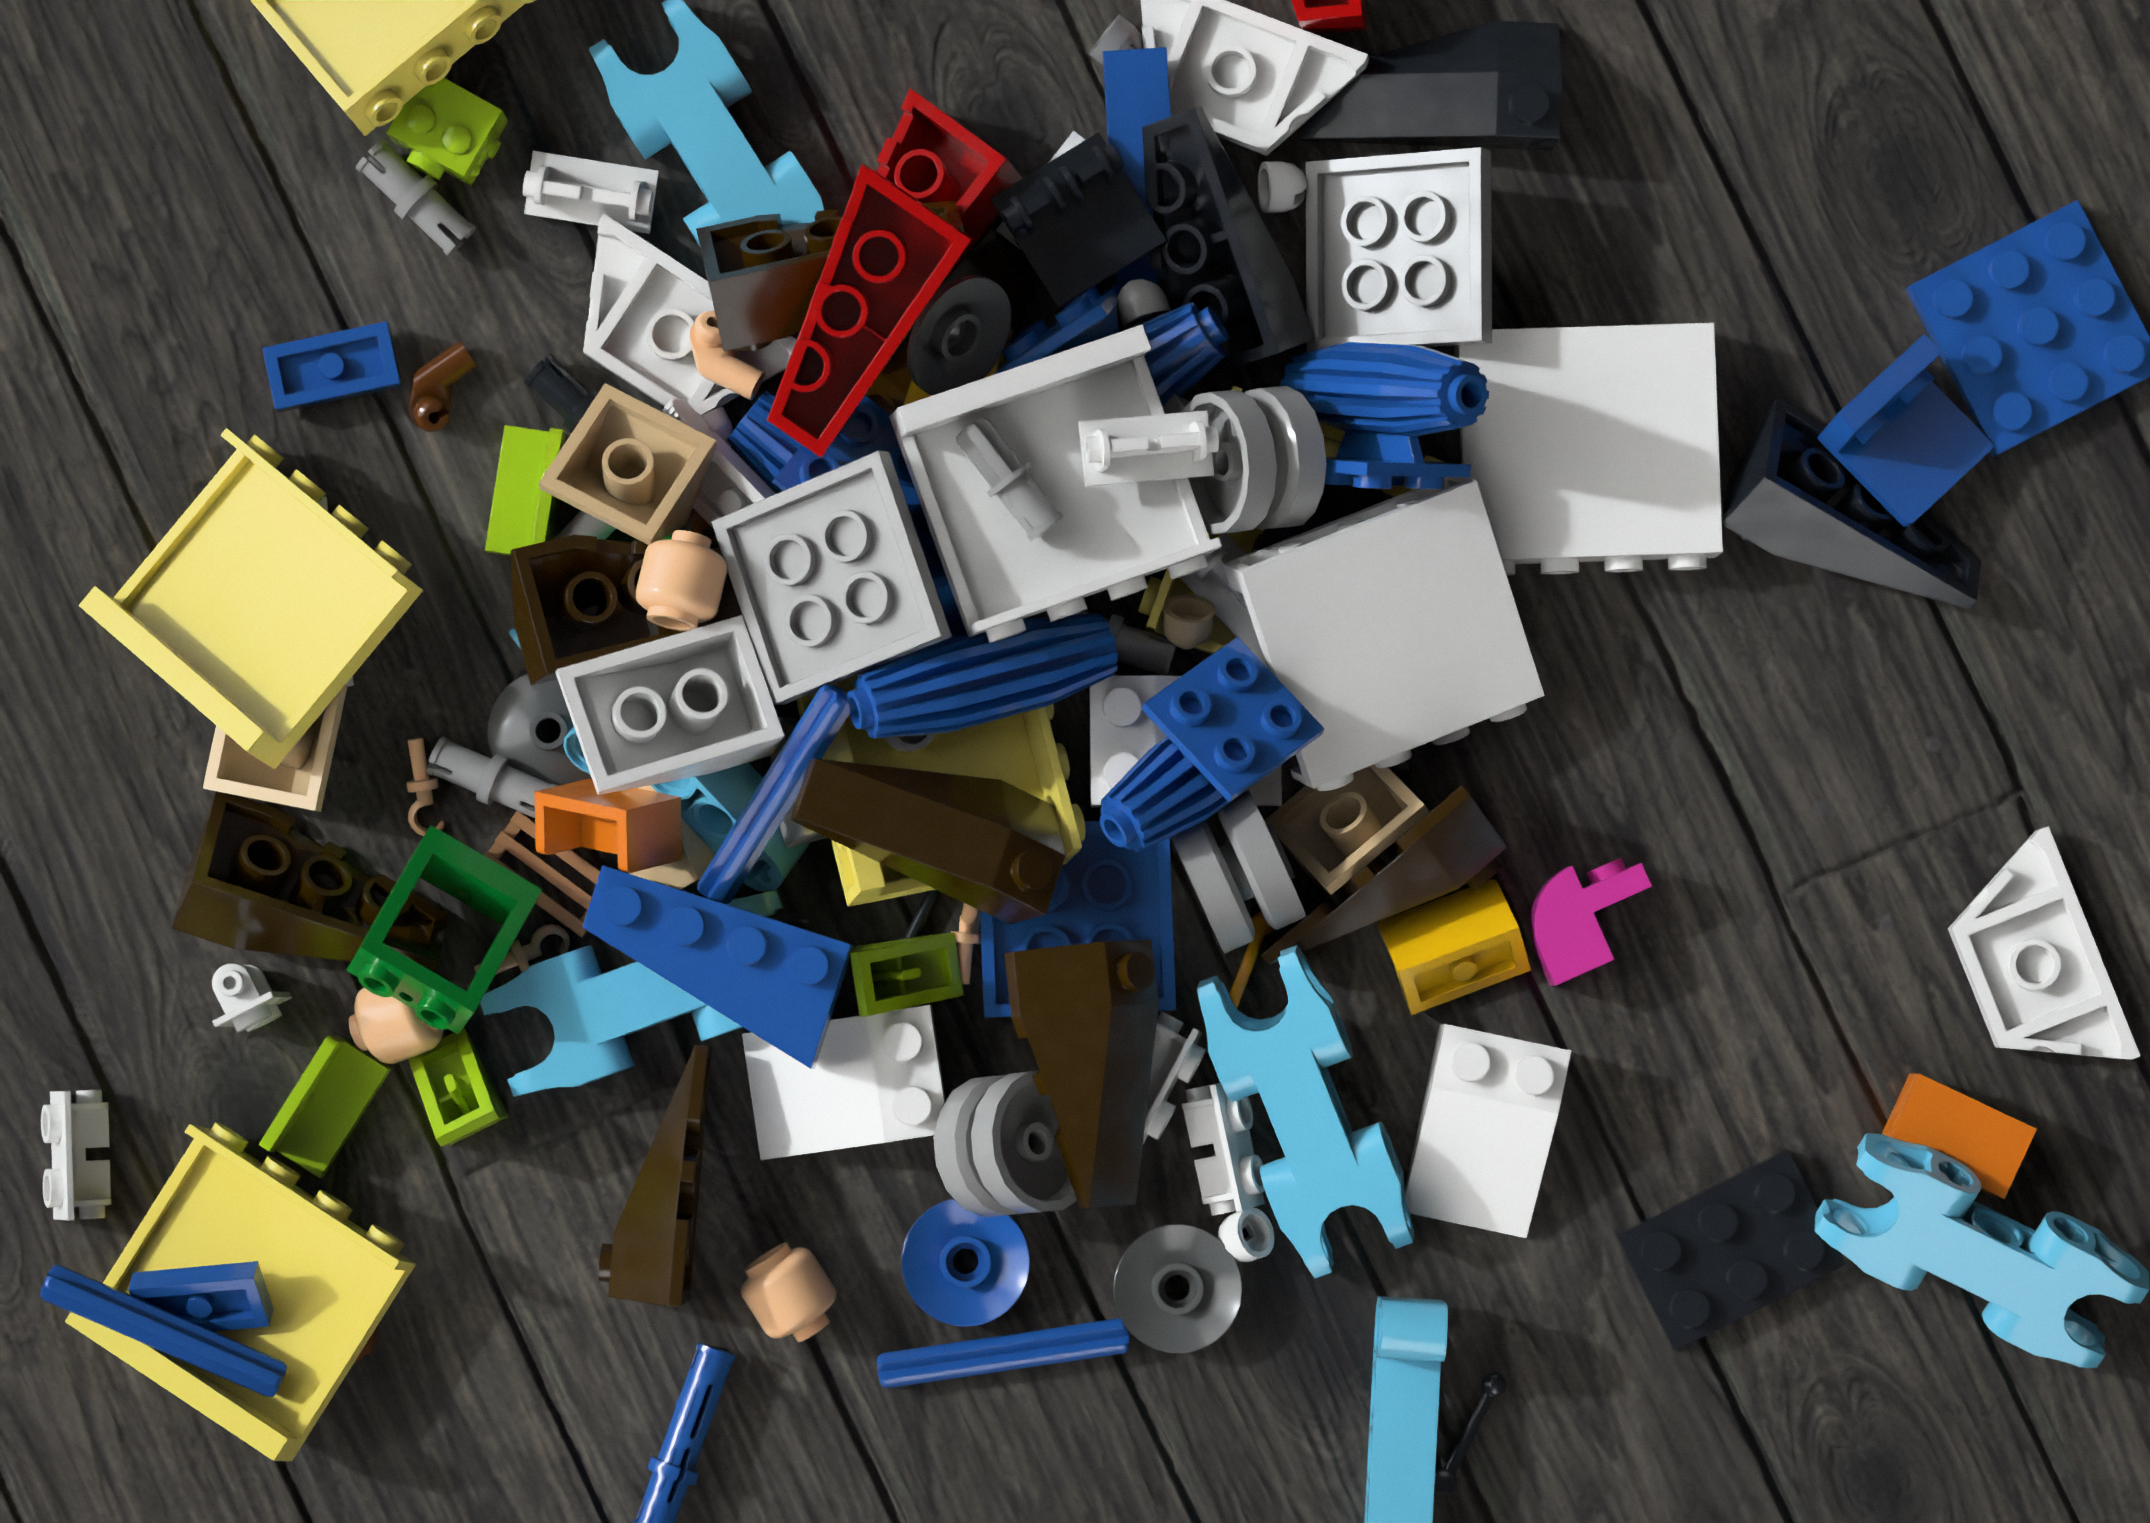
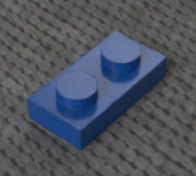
(332, 367)
(210, 1295)

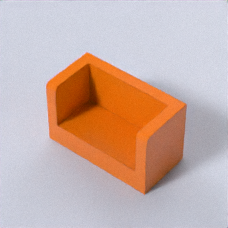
(632, 823)
(1962, 1129)

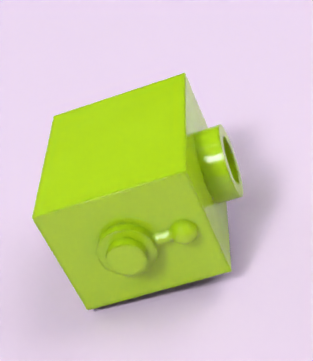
(448, 131)

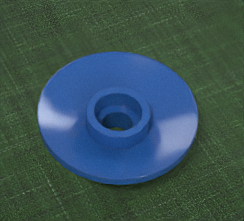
(959, 1296)

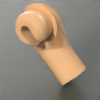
(720, 365)

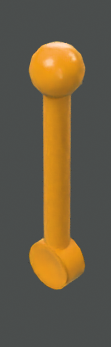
(1249, 958)

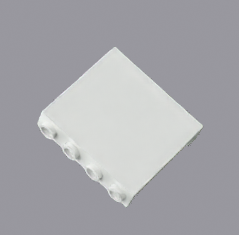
(1599, 445)
(1106, 531)
(1390, 629)

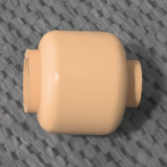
(681, 581)
(390, 1028)
(788, 1292)

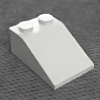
(672, 708)
(1124, 734)
(869, 1086)
(1485, 1129)

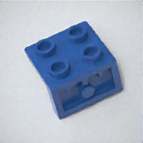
(1906, 436)

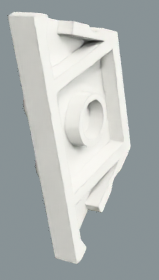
(1246, 68)
(644, 321)
(2038, 961)

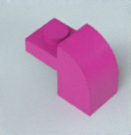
(1563, 919)

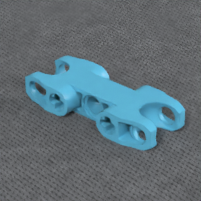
(689, 110)
(598, 1009)
(1324, 1158)
(2019, 1270)

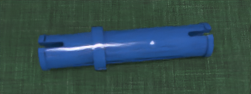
(685, 1436)

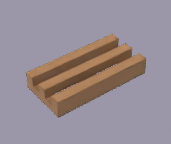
(507, 841)

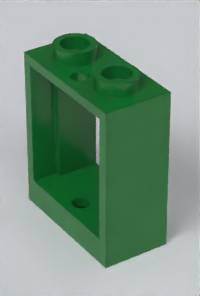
(474, 882)

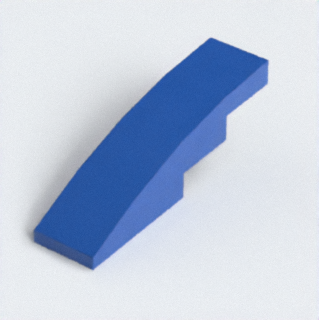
(1135, 97)

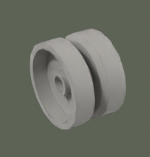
(1266, 460)
(1239, 870)
(1001, 1148)

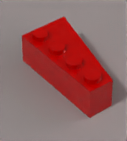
(945, 162)
(870, 293)

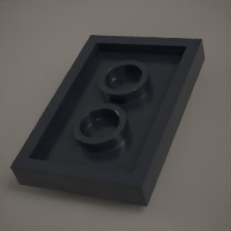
(1728, 1250)

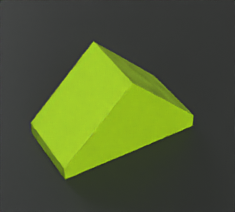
(905, 973)
(456, 1089)

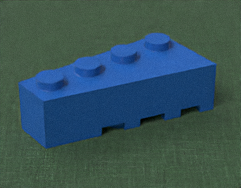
(737, 962)

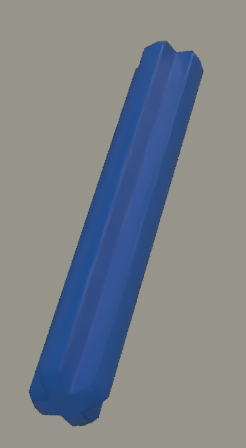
(774, 795)
(163, 1330)
(1002, 1353)

